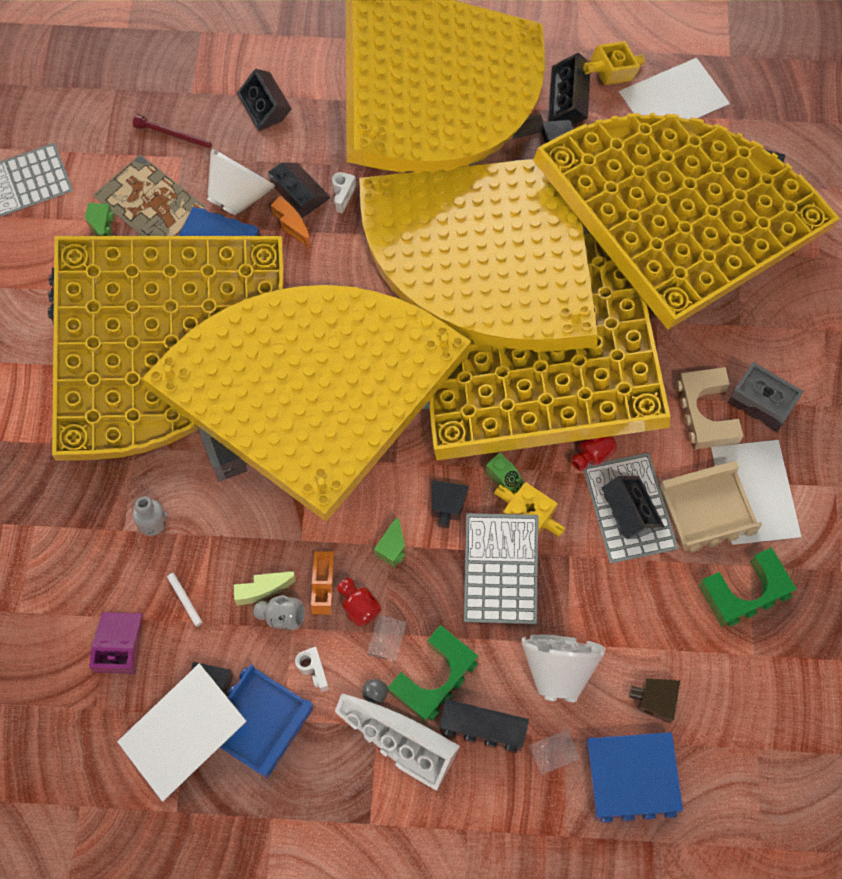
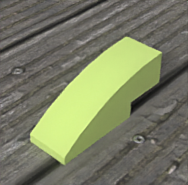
(263, 587)

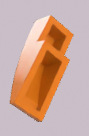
(290, 221)
(322, 583)

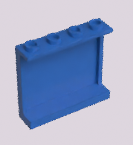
(205, 223)
(271, 718)
(634, 777)

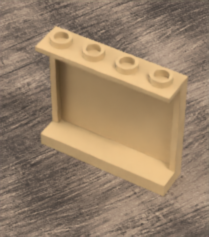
(709, 507)

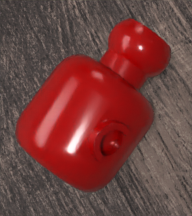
(594, 452)
(359, 603)

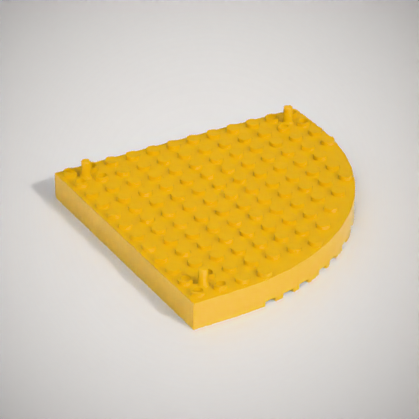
(436, 82)
(683, 205)
(484, 253)
(120, 312)
(309, 383)
(555, 397)

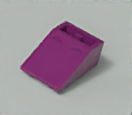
(116, 643)

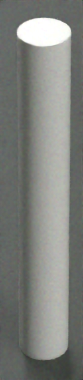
(184, 599)

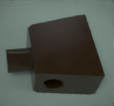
(657, 698)

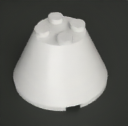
(234, 184)
(561, 664)

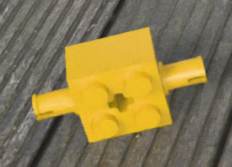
(614, 63)
(531, 499)

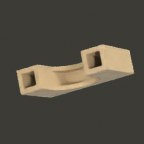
(703, 431)

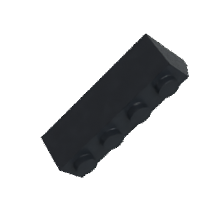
(569, 90)
(484, 726)

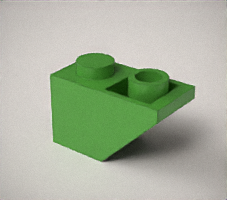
(100, 218)

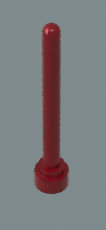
(141, 122)

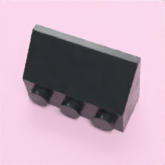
(263, 99)
(297, 187)
(632, 506)

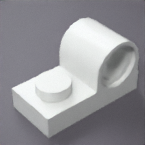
(344, 191)
(315, 667)

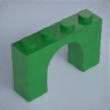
(730, 608)
(425, 702)

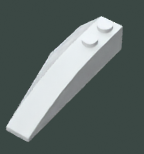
(407, 742)

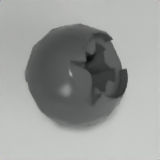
(374, 691)

